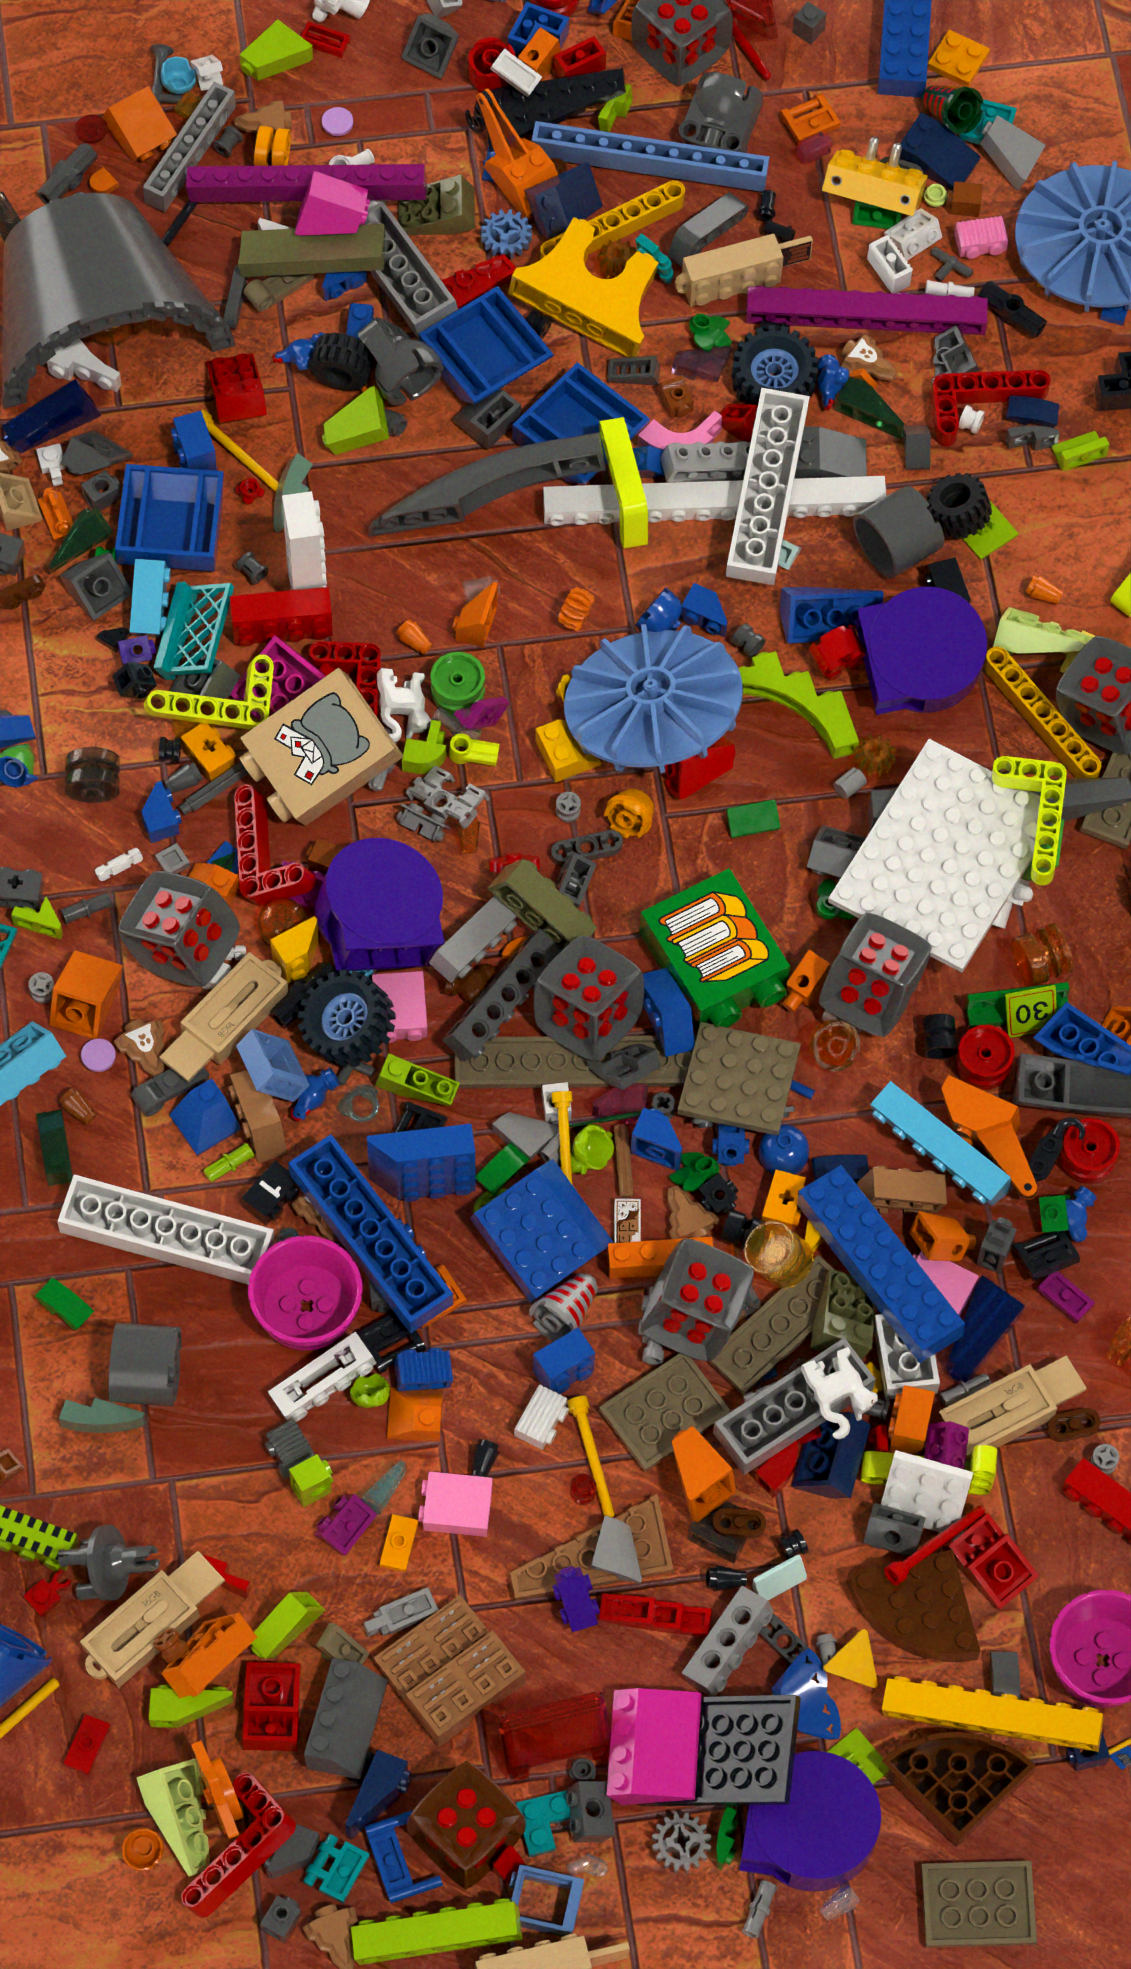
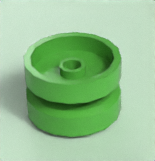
(457, 681)

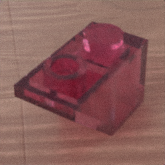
(621, 1102)

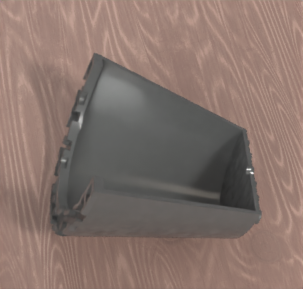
(87, 269)

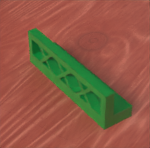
(990, 1007)

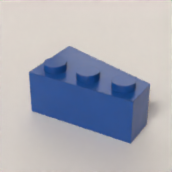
(668, 1012)

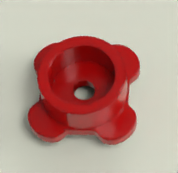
(249, 484)

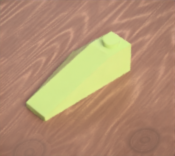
(1023, 633)
(175, 1805)

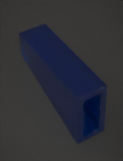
(51, 417)
(986, 1324)

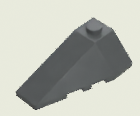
(1092, 795)

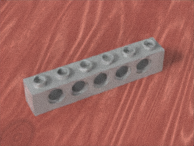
(189, 146)

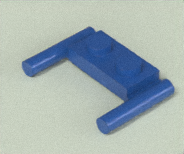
(392, 1862)

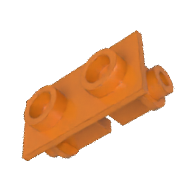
(55, 513)

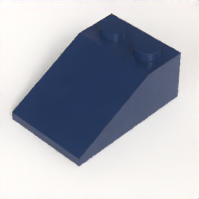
(938, 152)
(563, 198)
(381, 1788)

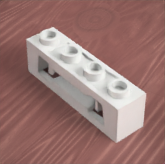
(353, 1356)

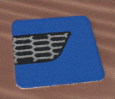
(1122, 1757)

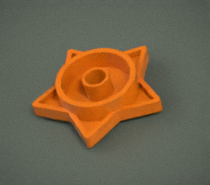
(218, 1790)

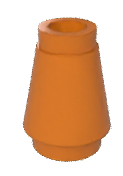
(1043, 590)
(413, 636)

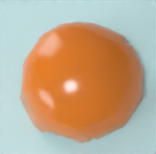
(142, 1849)

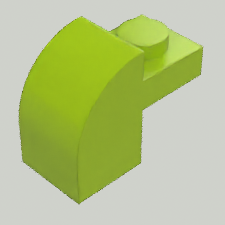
(423, 755)

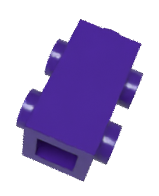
(573, 1589)

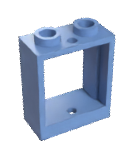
(286, 1077)
(551, 1878)

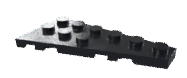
(557, 99)

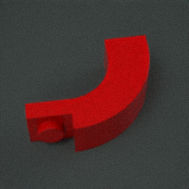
(778, 1470)

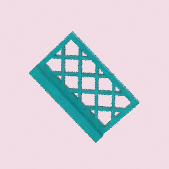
(178, 629)

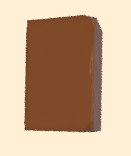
(9, 1466)

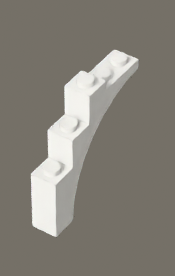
(80, 361)

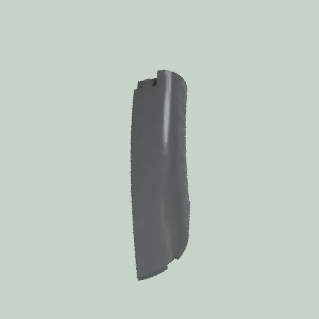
(490, 478)
(1070, 1086)

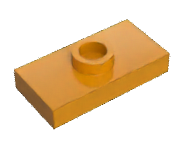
(399, 1543)

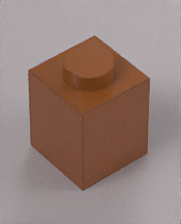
(965, 199)
(321, 855)

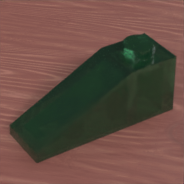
(867, 406)
(84, 535)
(54, 1147)

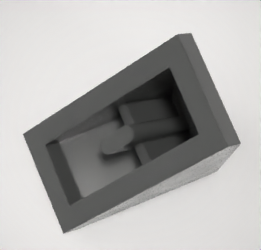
(917, 447)

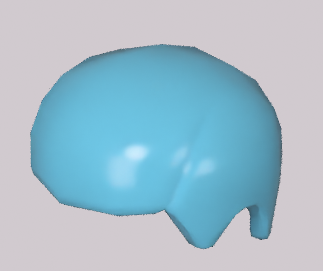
(177, 75)

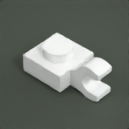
(50, 461)

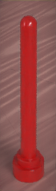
(750, 52)
(898, 1571)

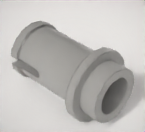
(826, 1646)

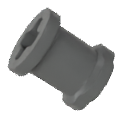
(227, 141)
(252, 568)
(664, 1100)
(879, 1409)

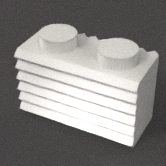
(889, 264)
(541, 1417)

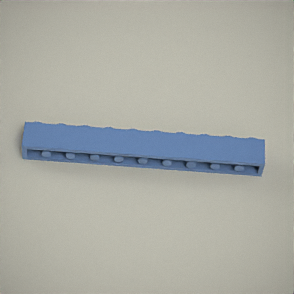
(652, 156)

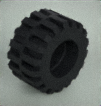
(341, 361)
(954, 492)

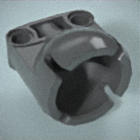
(722, 113)
(400, 362)

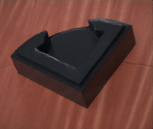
(110, 637)

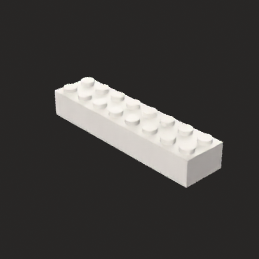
(767, 486)
(163, 1229)

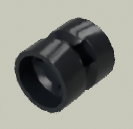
(940, 1037)
(739, 1228)

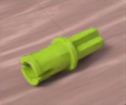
(228, 1162)

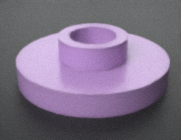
(337, 121)
(98, 1055)

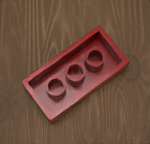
(285, 614)

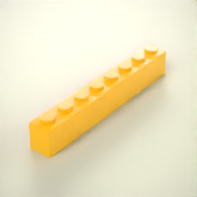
(993, 1714)

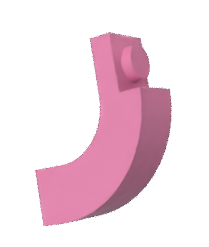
(659, 437)

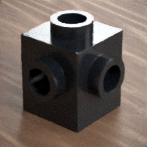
(134, 680)
(716, 1185)

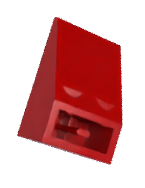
(236, 387)

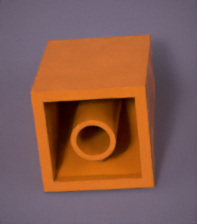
(140, 125)
(85, 994)
(702, 1472)

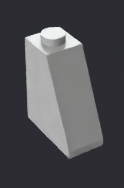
(1011, 150)

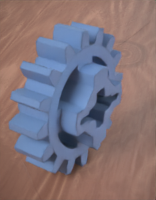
(506, 233)

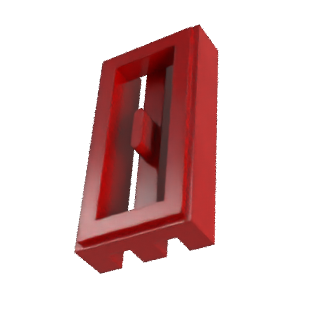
(322, 41)

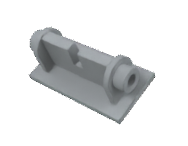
(432, 825)

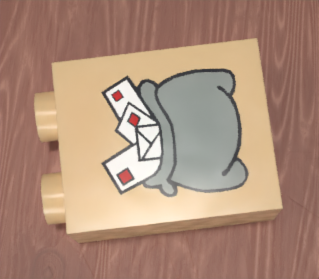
(319, 749)

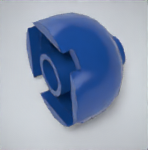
(662, 613)
(784, 1151)

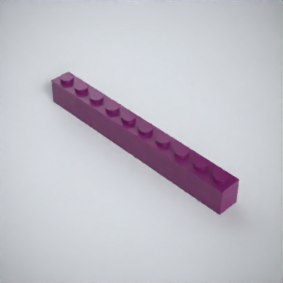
(292, 181)
(866, 310)

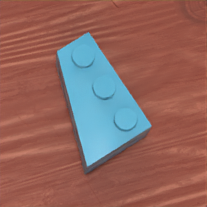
(149, 598)

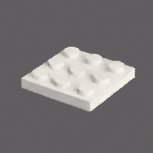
(927, 1490)

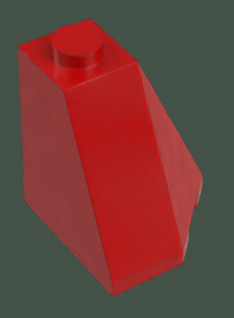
(694, 772)

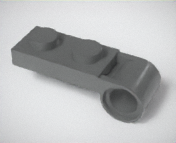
(162, 1088)

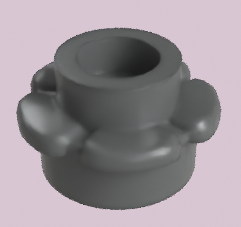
(585, 1764)

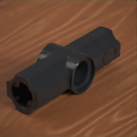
(1022, 315)
(287, 1010)

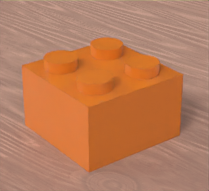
(911, 1420)

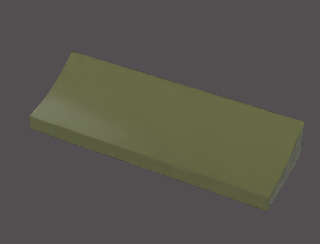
(289, 254)

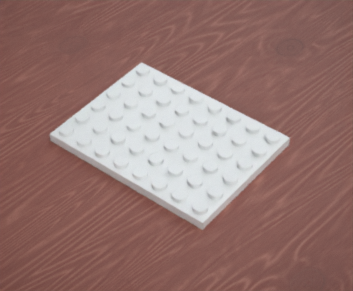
(943, 854)

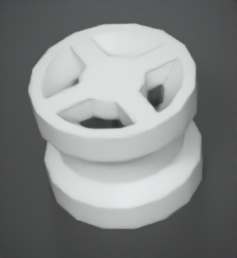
(971, 419)

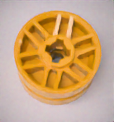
(272, 147)

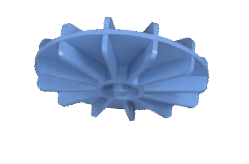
(1078, 235)
(653, 698)

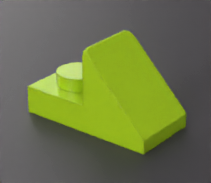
(42, 922)

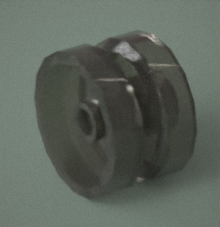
(92, 775)

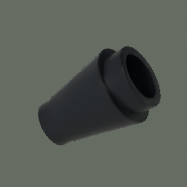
(484, 1456)
(724, 1578)

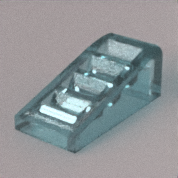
(383, 1489)

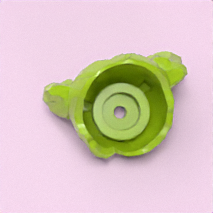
(591, 1149)

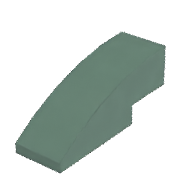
(290, 483)
(100, 1417)

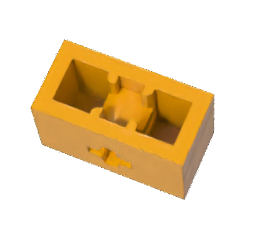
(207, 751)
(784, 1187)

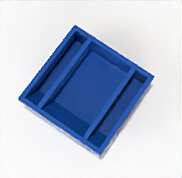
(485, 346)
(574, 409)
(170, 516)
(423, 1162)
(541, 1230)

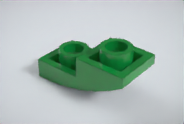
(501, 1169)
(64, 1302)
(725, 1844)

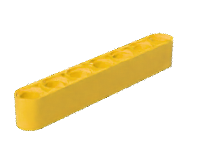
(626, 224)
(1041, 705)

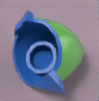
(17, 766)

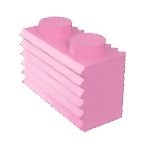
(981, 237)

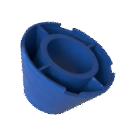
(19, 1662)

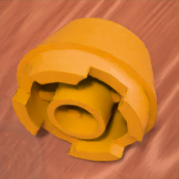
(630, 813)

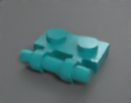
(664, 267)
(343, 1872)

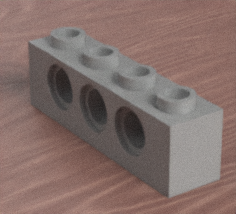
(728, 1627)

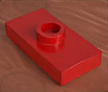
(87, 1744)

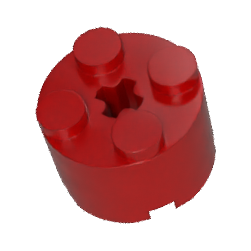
(480, 61)
(838, 651)

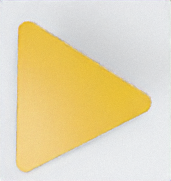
(854, 1661)

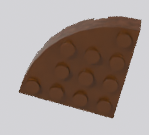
(921, 1614)
(957, 1778)

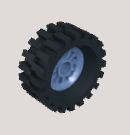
(766, 355)
(331, 1008)

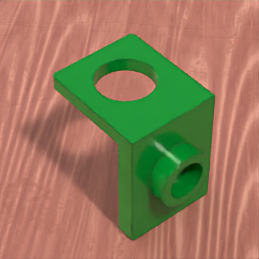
(1054, 1213)

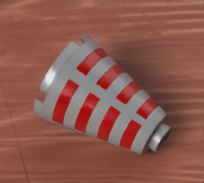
(564, 1306)

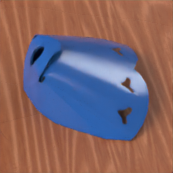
(798, 1681)

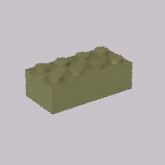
(540, 903)

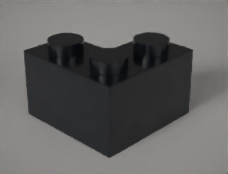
(1114, 390)

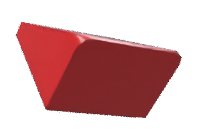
(507, 1864)

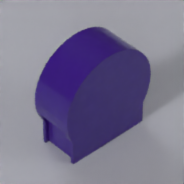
(921, 650)
(380, 907)
(823, 1831)

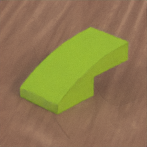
(615, 107)

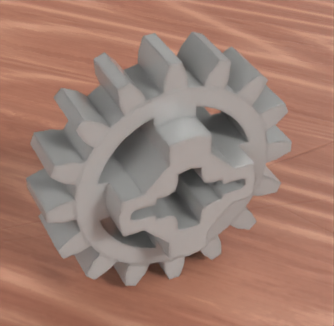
(670, 1844)

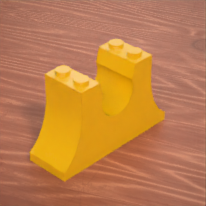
(592, 306)

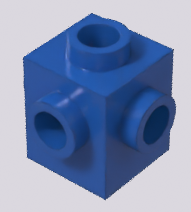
(730, 1145)

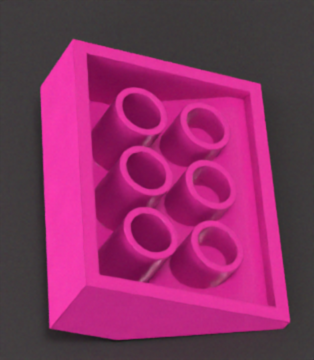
(290, 676)
(653, 1746)

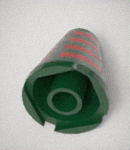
(954, 106)

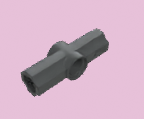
(67, 173)

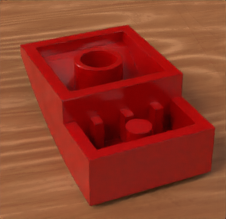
(991, 1561)
(271, 1706)

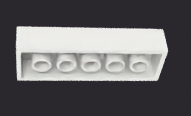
(304, 541)

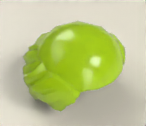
(370, 1391)

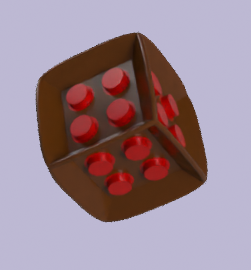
(466, 1824)

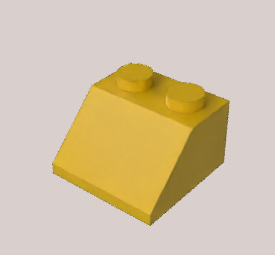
(562, 751)
(296, 949)

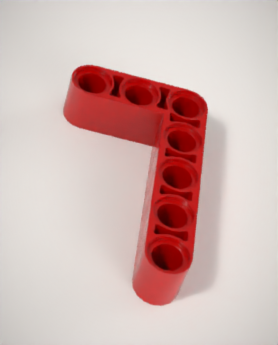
(979, 393)
(354, 665)
(256, 878)
(244, 1854)

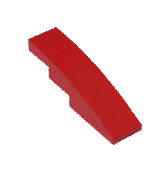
(655, 1615)

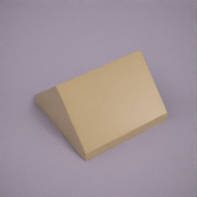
(17, 502)

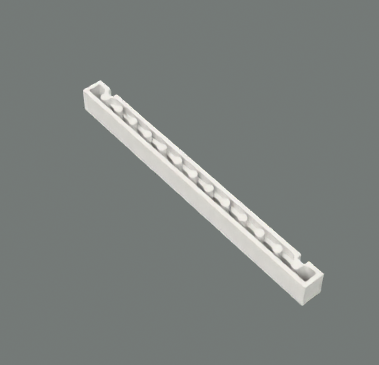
(709, 500)

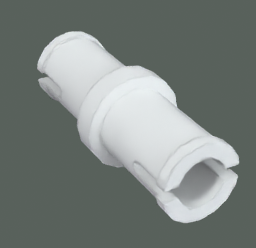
(949, 288)

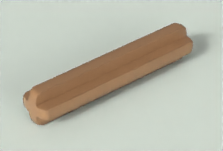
(623, 1161)

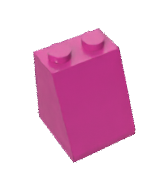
(332, 207)

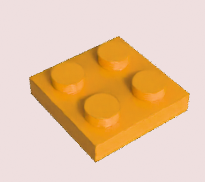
(958, 58)

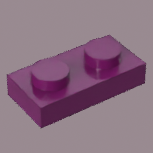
(1066, 1296)

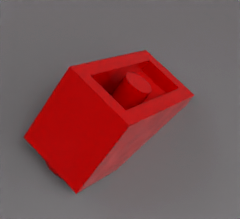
(739, 420)

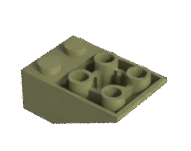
(446, 210)
(843, 1313)

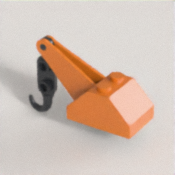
(513, 166)
(993, 1125)

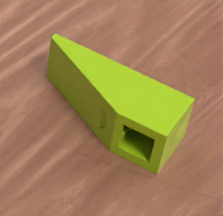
(415, 1082)
(173, 1712)

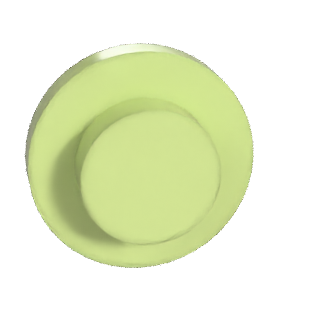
(935, 195)

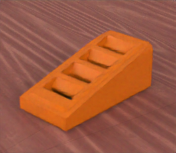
(623, 21)

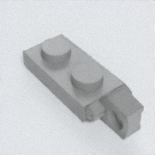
(402, 1613)

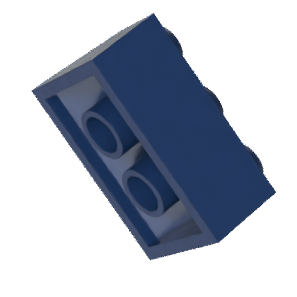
(831, 1464)

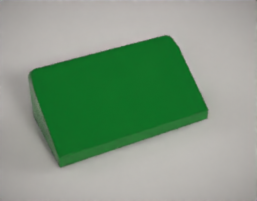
(874, 216)
(753, 818)

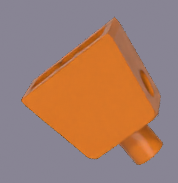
(540, 53)
(809, 973)
(941, 1237)

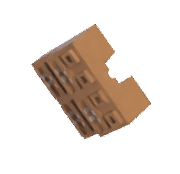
(450, 1670)

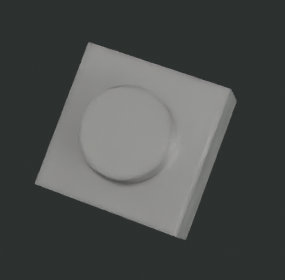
(172, 859)

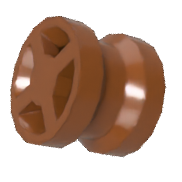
(170, 1645)

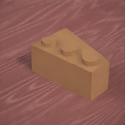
(259, 1117)
(904, 1190)

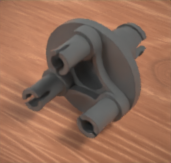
(108, 1563)

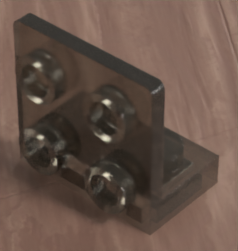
(723, 1546)

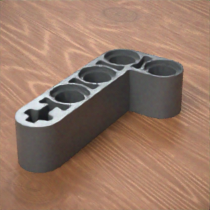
(706, 227)

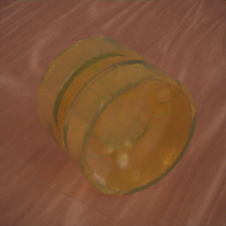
(778, 1254)

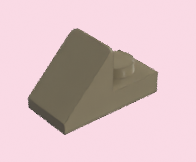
(339, 1645)

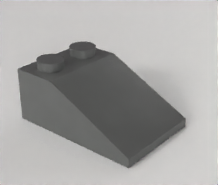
(830, 454)

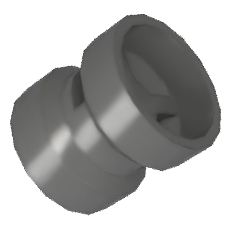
(748, 640)

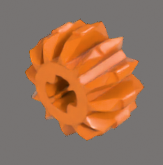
(576, 608)

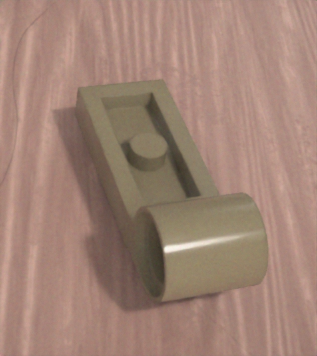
(274, 289)

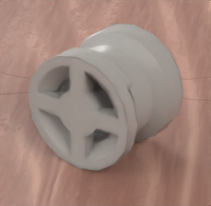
(564, 803)
(43, 982)
(1106, 1453)

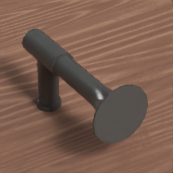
(161, 52)

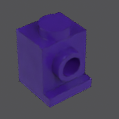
(126, 650)

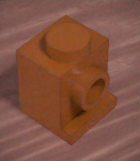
(676, 397)

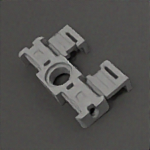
(455, 808)

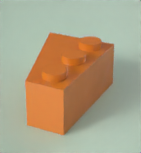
(208, 1653)

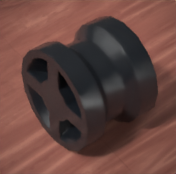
(539, 323)
(169, 749)
(793, 1544)

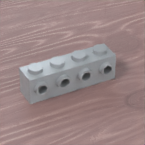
(705, 461)
(473, 940)

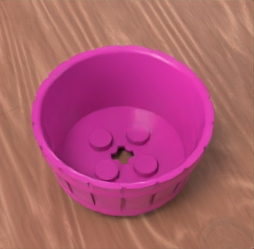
(305, 1271)
(1090, 1627)

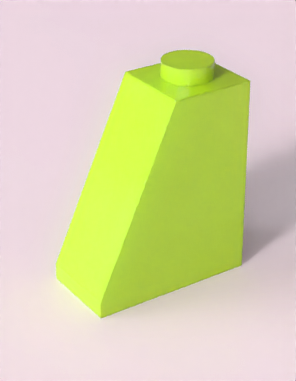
(275, 52)
(357, 424)
(285, 1624)

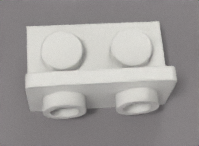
(915, 233)

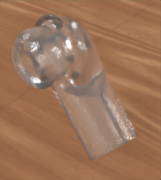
(589, 1864)

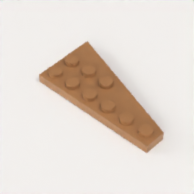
(649, 1539)

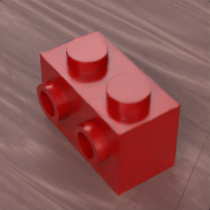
(580, 59)

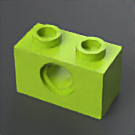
(311, 1480)

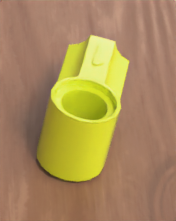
(476, 751)

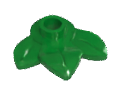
(709, 331)
(824, 908)
(696, 1171)

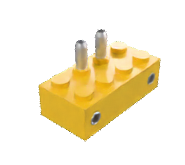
(875, 181)

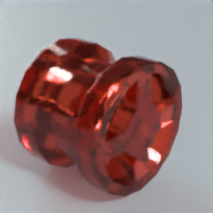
(584, 1483)

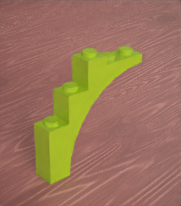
(796, 691)

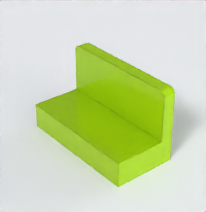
(1080, 450)

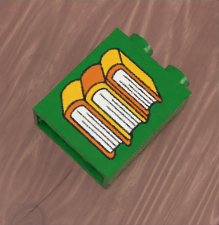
(716, 950)

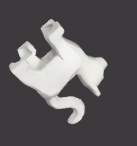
(402, 700)
(836, 1386)

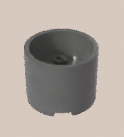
(898, 532)
(145, 1364)

